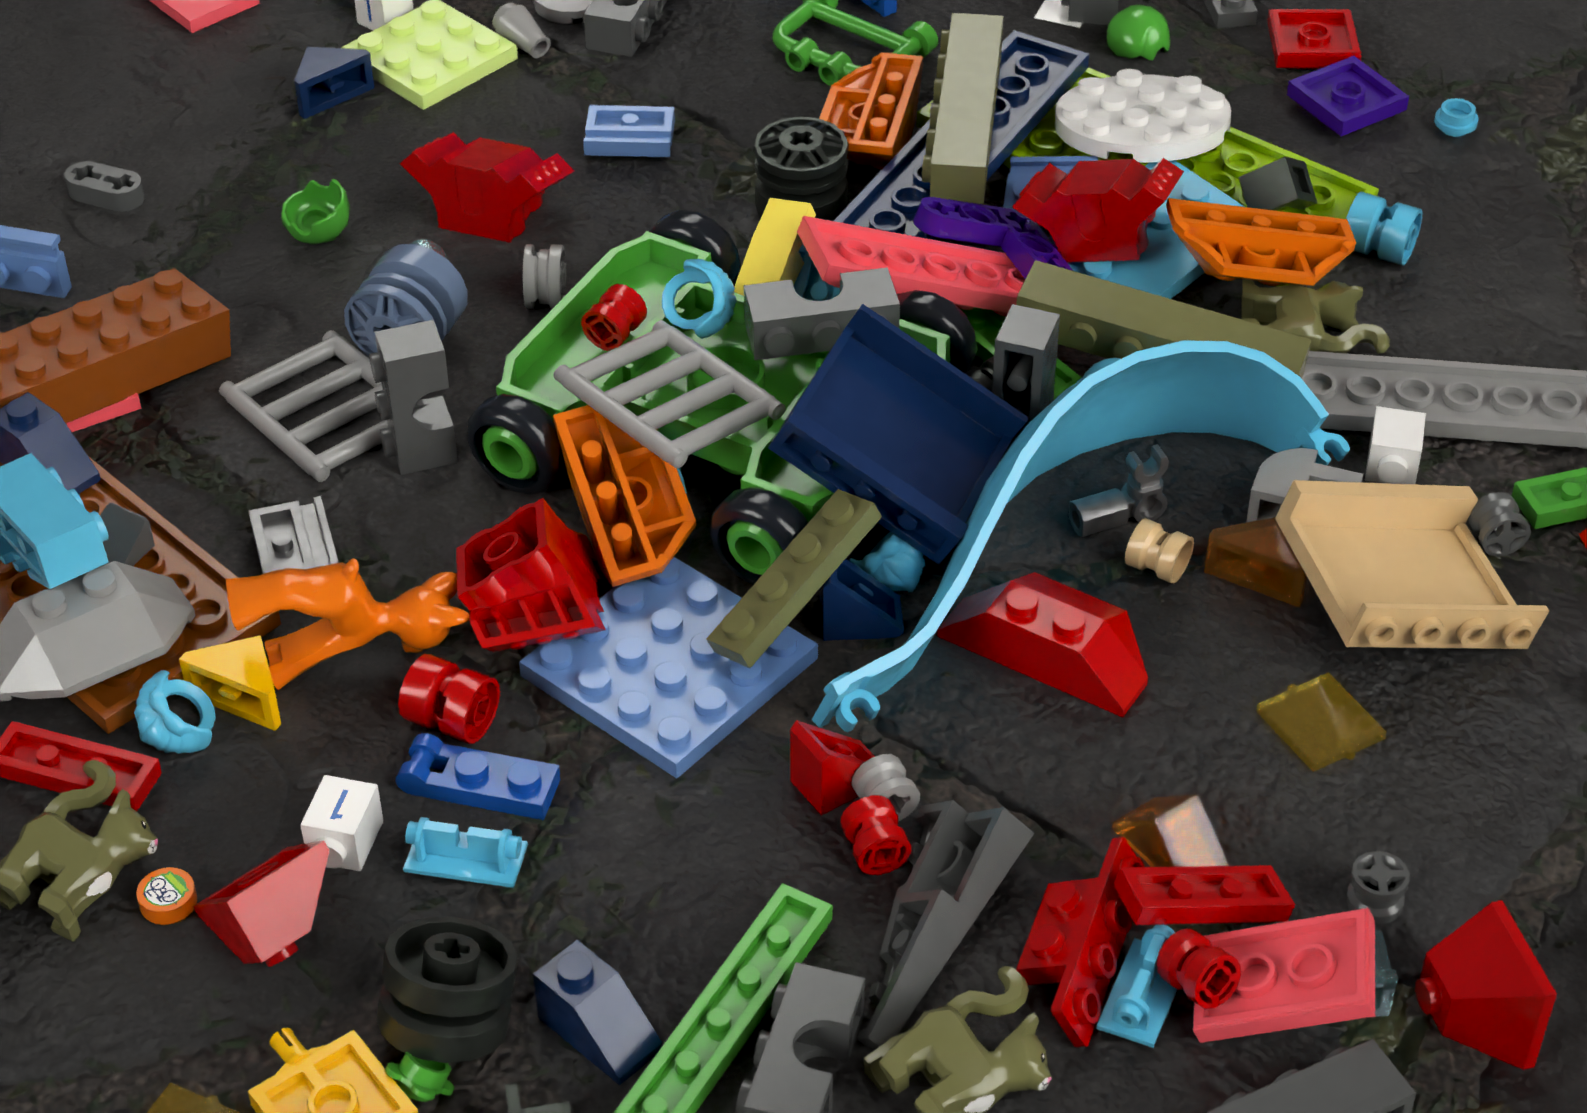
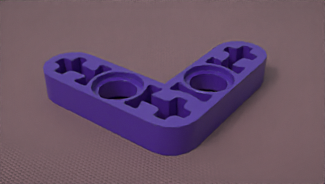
(989, 225)

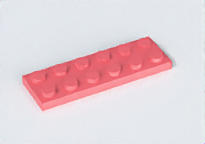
(954, 271)

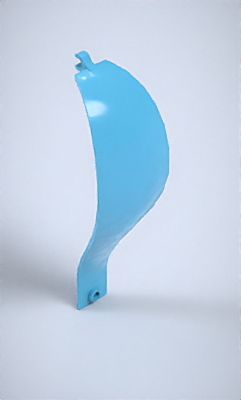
(1145, 394)

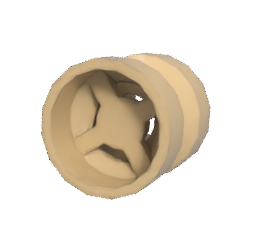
(1159, 550)

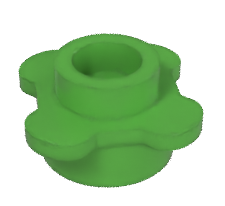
(421, 1078)

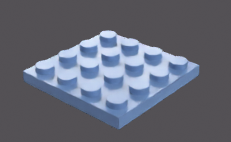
(655, 674)

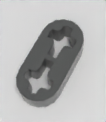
(104, 186)

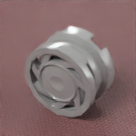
(543, 275)

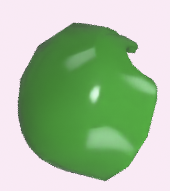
(1138, 32)
(316, 212)

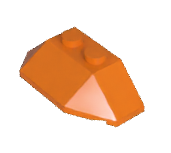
(876, 107)
(1260, 242)
(625, 496)

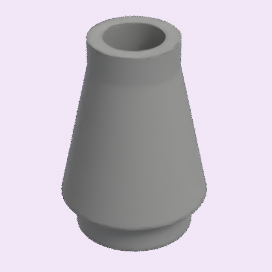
(519, 27)

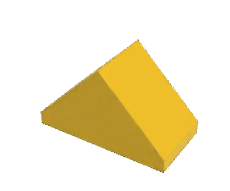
(235, 679)

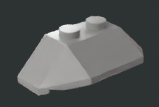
(88, 631)

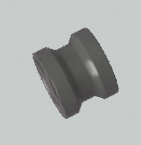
(1499, 524)
(1386, 875)

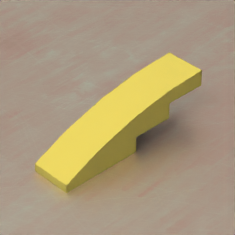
(775, 245)

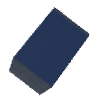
(331, 77)
(858, 606)

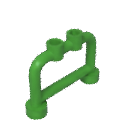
(916, 40)

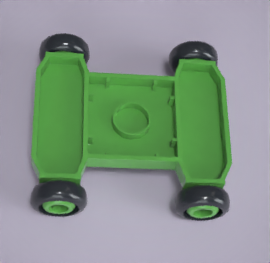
(750, 528)

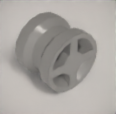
(886, 777)

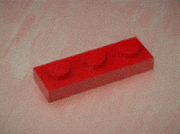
(57, 763)
(1203, 894)

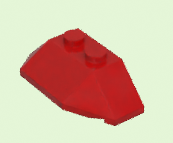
(1054, 638)

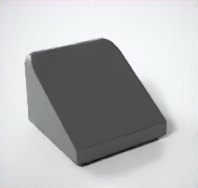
(128, 535)

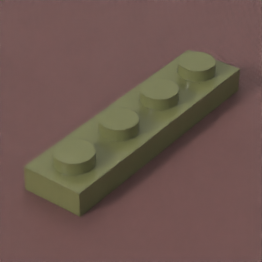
(793, 578)

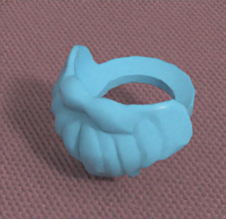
(724, 299)
(893, 563)
(165, 729)

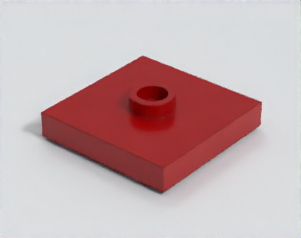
(1312, 37)

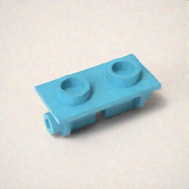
(473, 856)
(1139, 994)

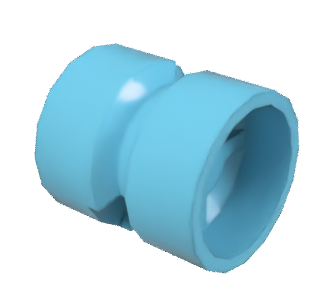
(1384, 228)

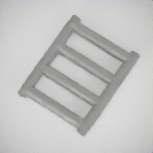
(645, 426)
(294, 440)

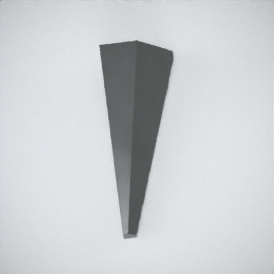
(951, 881)

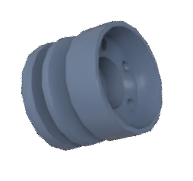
(405, 289)

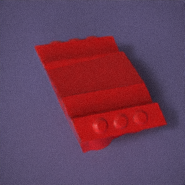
(484, 184)
(1098, 206)
(528, 581)

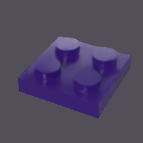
(1347, 95)

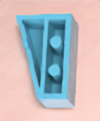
(47, 525)

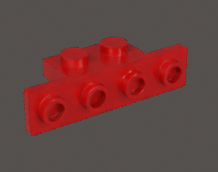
(1079, 942)

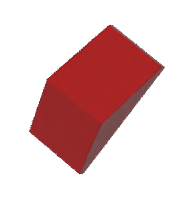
(824, 765)

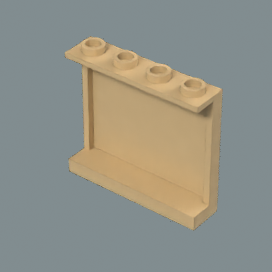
(1402, 566)

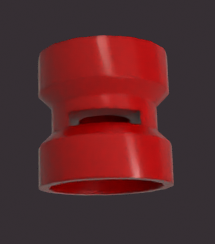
(614, 317)
(880, 842)
(1198, 968)

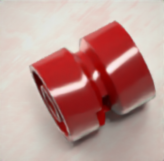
(447, 698)

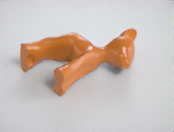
(348, 613)

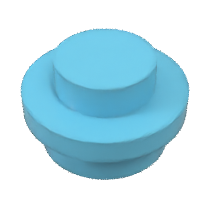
(1456, 117)

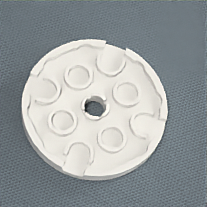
(1143, 116)

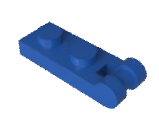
(478, 778)

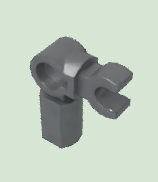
(1138, 498)

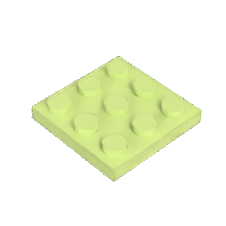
(433, 53)

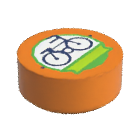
(166, 896)

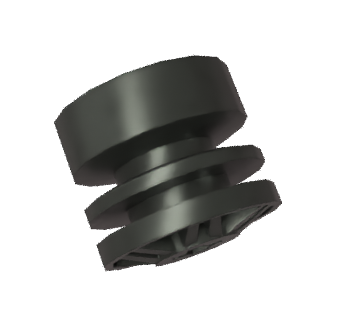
(802, 163)

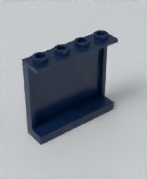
(899, 432)

